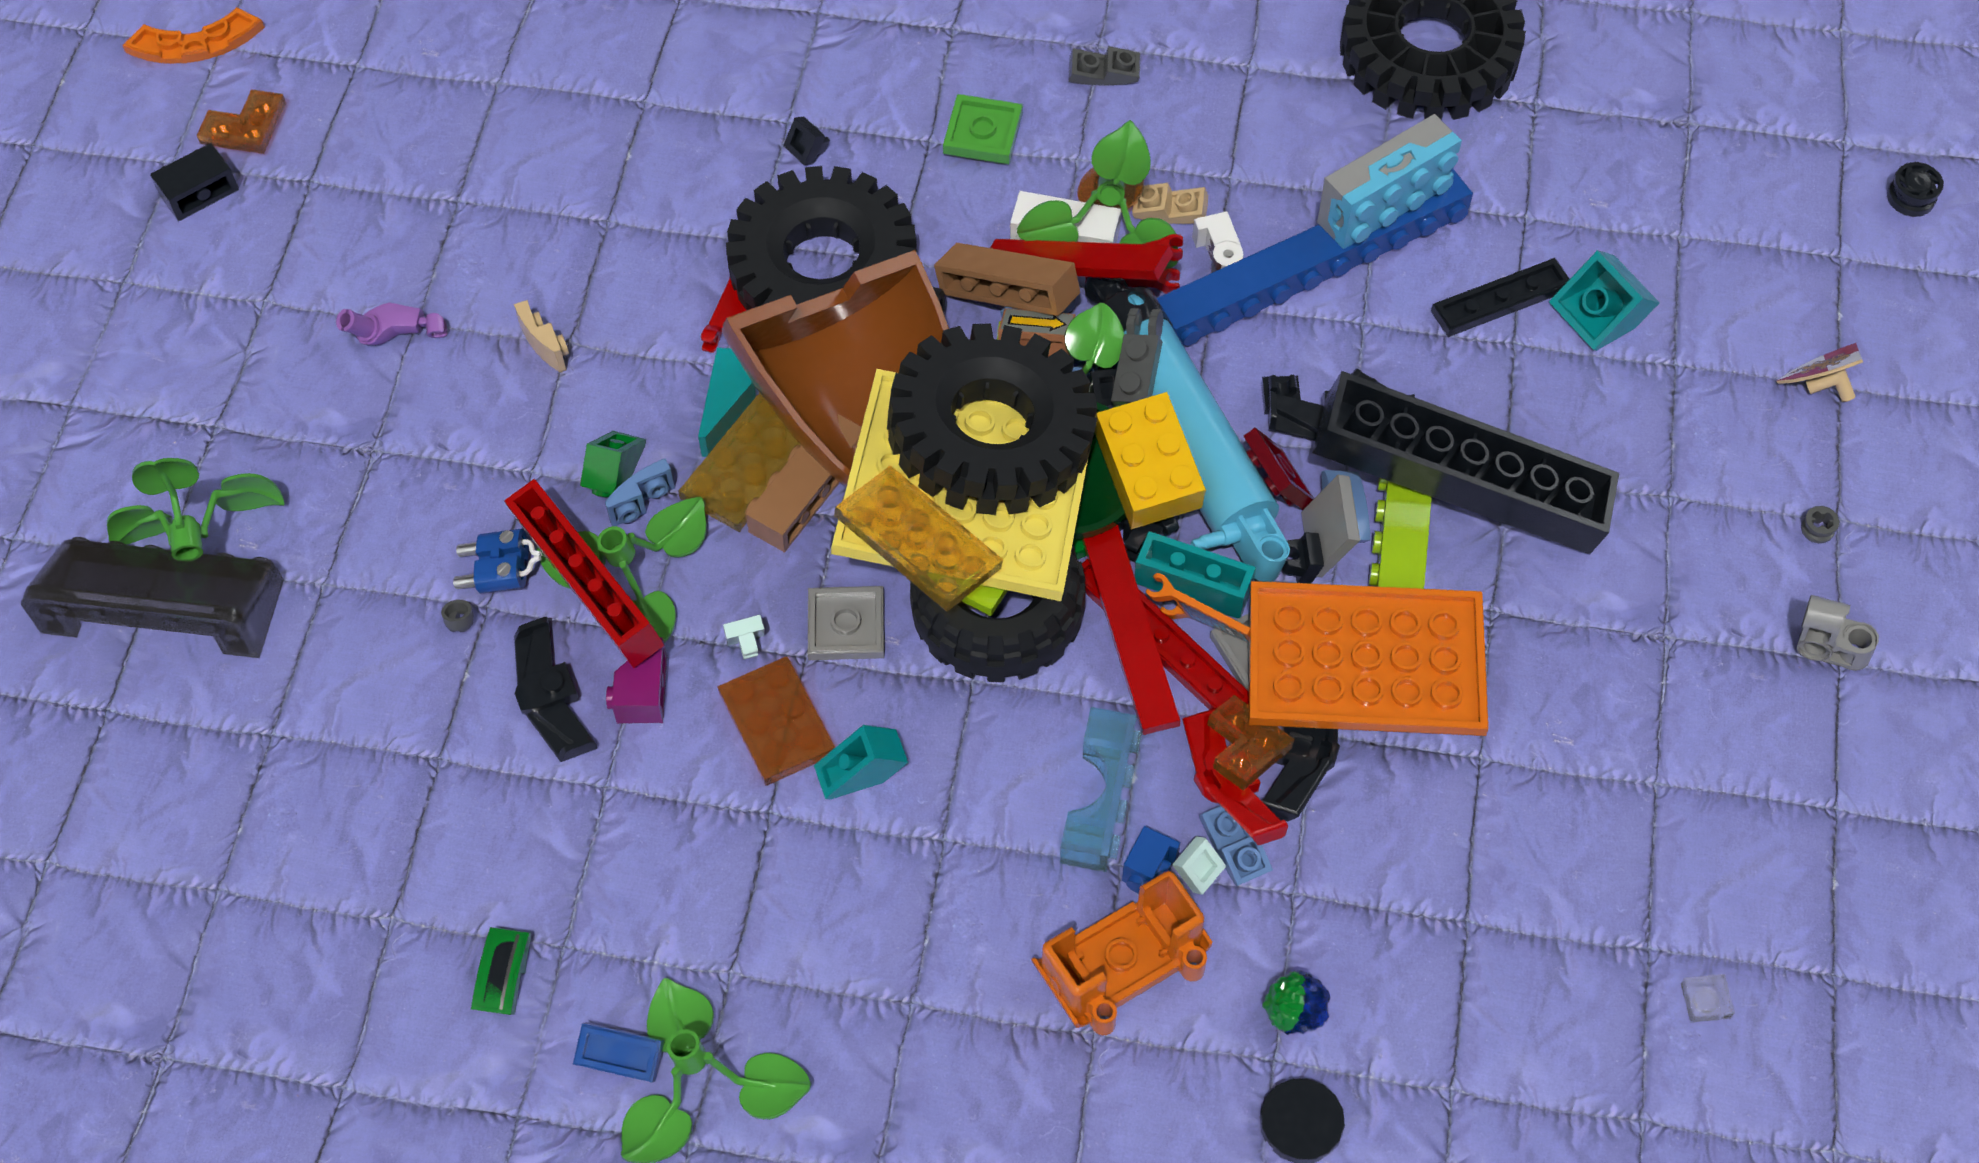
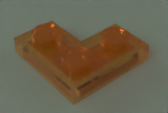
(246, 131)
(1252, 746)

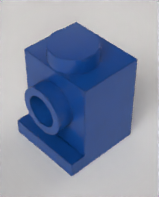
(1149, 858)

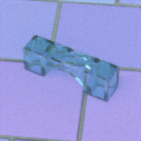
(1090, 831)

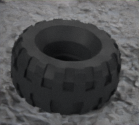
(1002, 645)

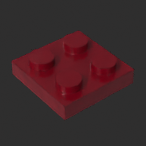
(1282, 475)

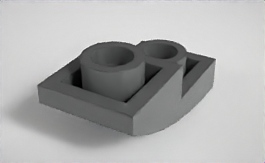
(1113, 68)

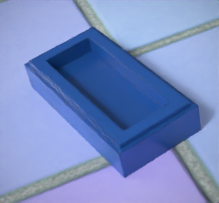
(618, 1052)

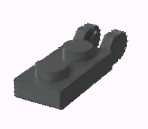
(1138, 358)

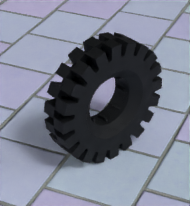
(1417, 77)
(807, 210)
(984, 368)

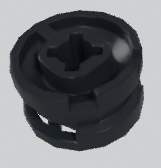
(1915, 189)

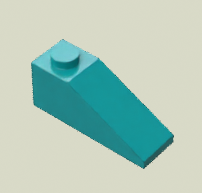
(726, 399)

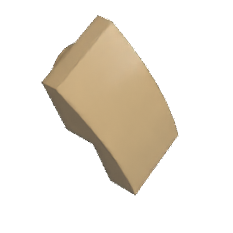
(1170, 205)
(542, 337)

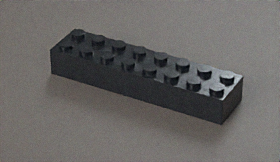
(1466, 463)

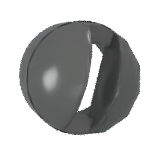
(451, 615)

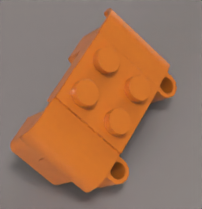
(1126, 953)

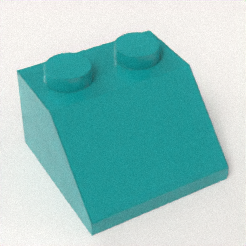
(1603, 300)

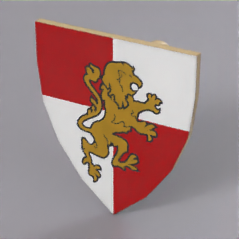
(1827, 372)

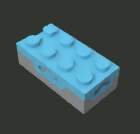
(1388, 181)

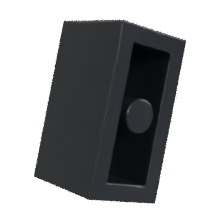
(194, 181)

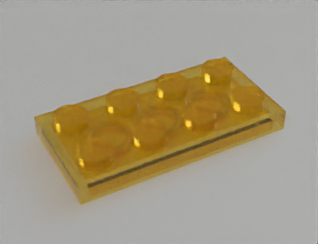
(741, 464)
(918, 538)

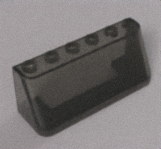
(154, 591)

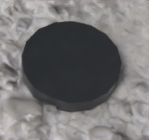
(1302, 1120)

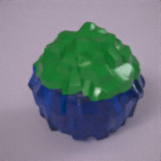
(1297, 1003)

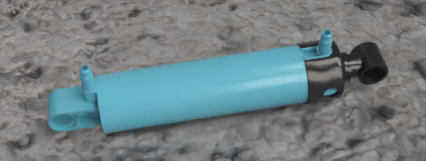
(1236, 497)

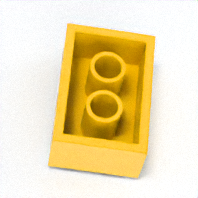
(1149, 460)

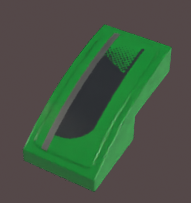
(500, 971)

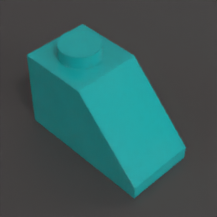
(861, 761)

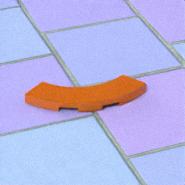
(212, 41)

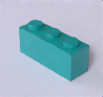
(1195, 572)

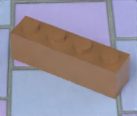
(1007, 278)
(794, 494)

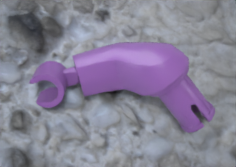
(389, 321)

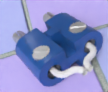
(499, 561)

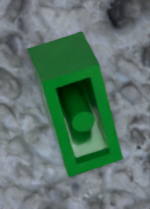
(610, 462)

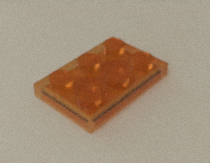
(776, 720)

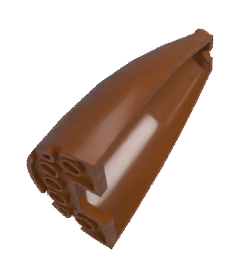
(826, 351)

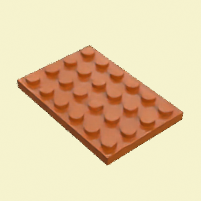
(1367, 658)

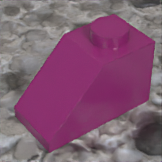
(639, 691)

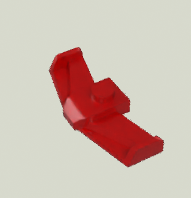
(1240, 804)

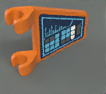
(1196, 610)

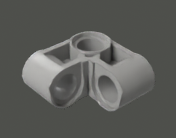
(1830, 636)

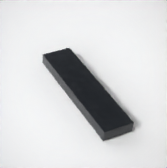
(1499, 297)

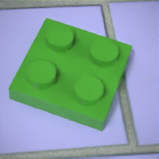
(982, 129)

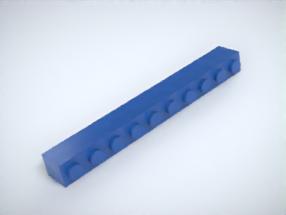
(1297, 266)

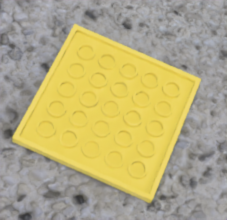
(1031, 543)

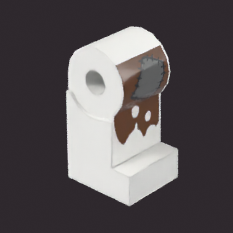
(1220, 239)

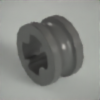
(1820, 534)

